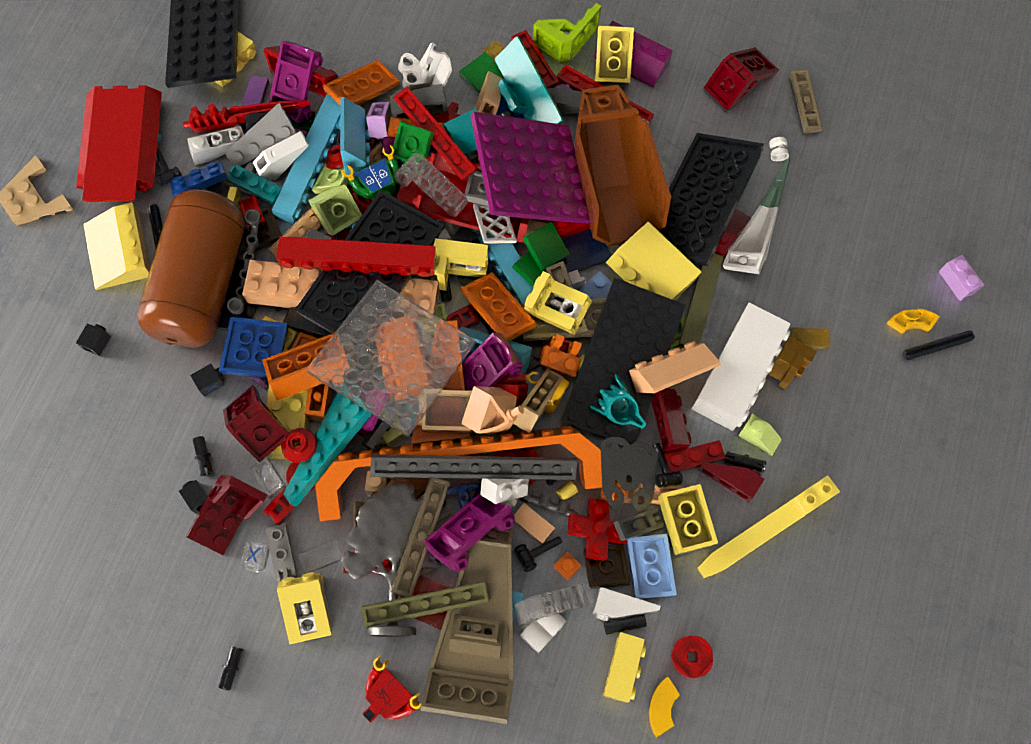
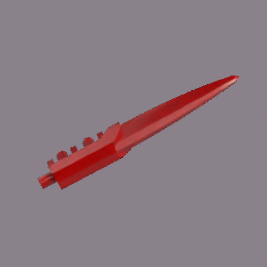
(215, 119)

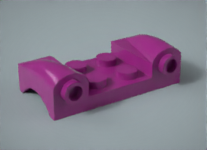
(294, 77)
(490, 363)
(465, 529)

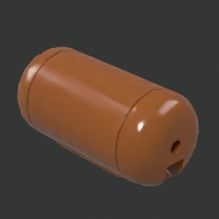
(191, 269)

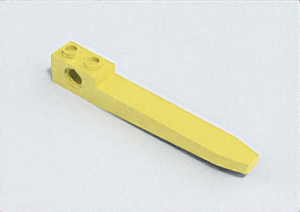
(768, 527)

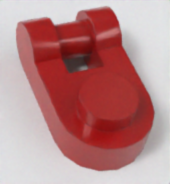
(461, 322)
(271, 510)

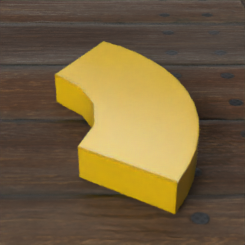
(912, 319)
(661, 705)

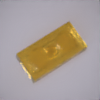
(812, 337)

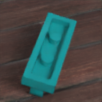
(254, 184)

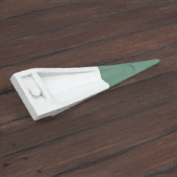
(753, 243)

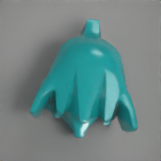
(620, 405)

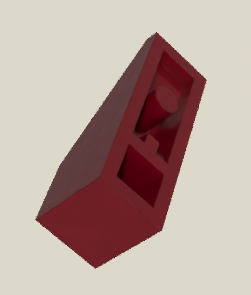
(735, 227)
(736, 479)

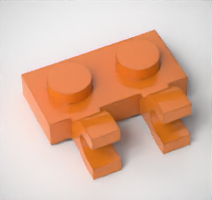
(560, 361)

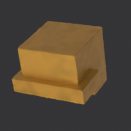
(791, 361)

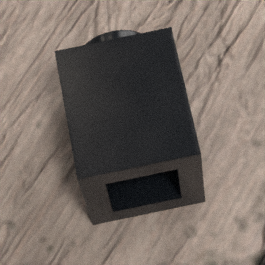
(93, 339)
(208, 379)
(194, 495)

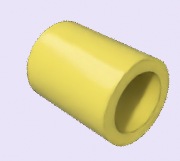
(567, 491)

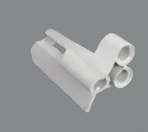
(431, 70)

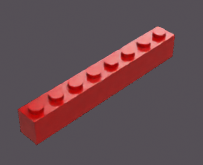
(356, 256)

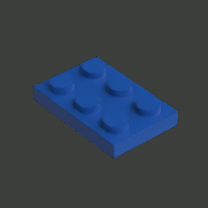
(199, 178)

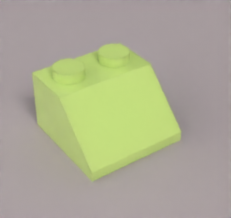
(335, 209)

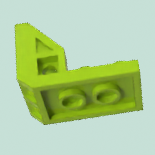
(552, 40)

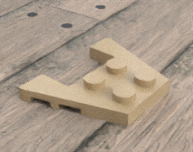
(22, 199)

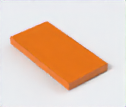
(362, 83)
(498, 306)

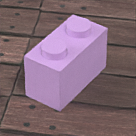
(378, 119)
(961, 278)

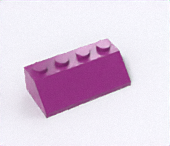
(648, 58)

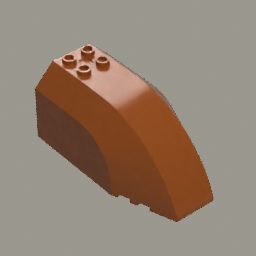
(618, 167)

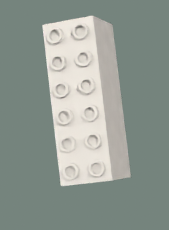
(743, 367)

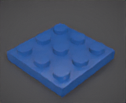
(249, 343)

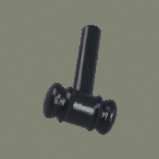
(167, 175)
(666, 478)
(526, 556)

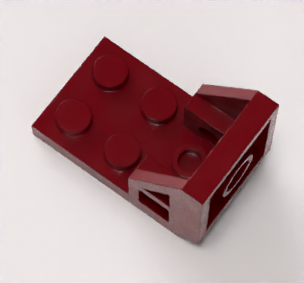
(738, 76)
(254, 424)
(223, 511)

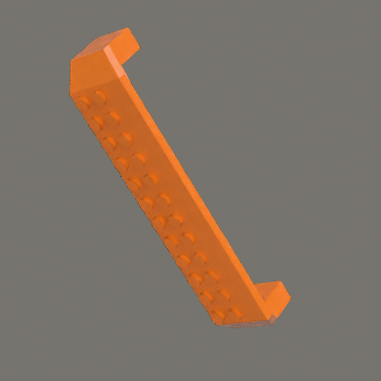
(589, 458)

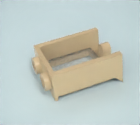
(447, 413)

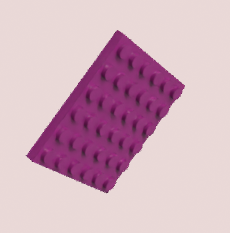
(529, 168)

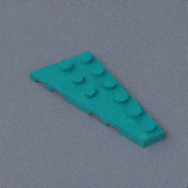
(332, 436)

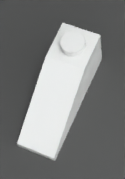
(618, 605)

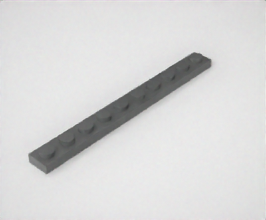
(473, 467)

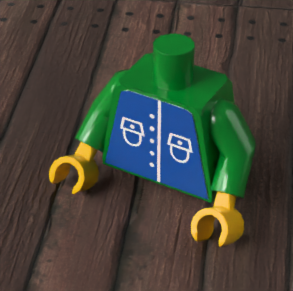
(375, 177)

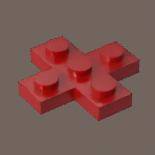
(595, 528)

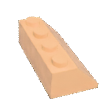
(673, 368)

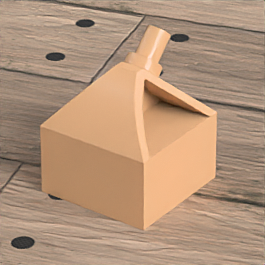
(491, 410)

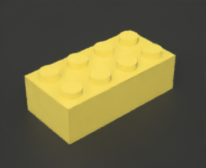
(290, 414)

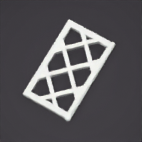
(499, 238)

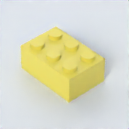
(614, 54)
(687, 519)

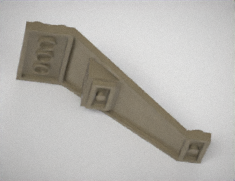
(474, 670)

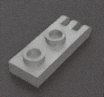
(281, 551)

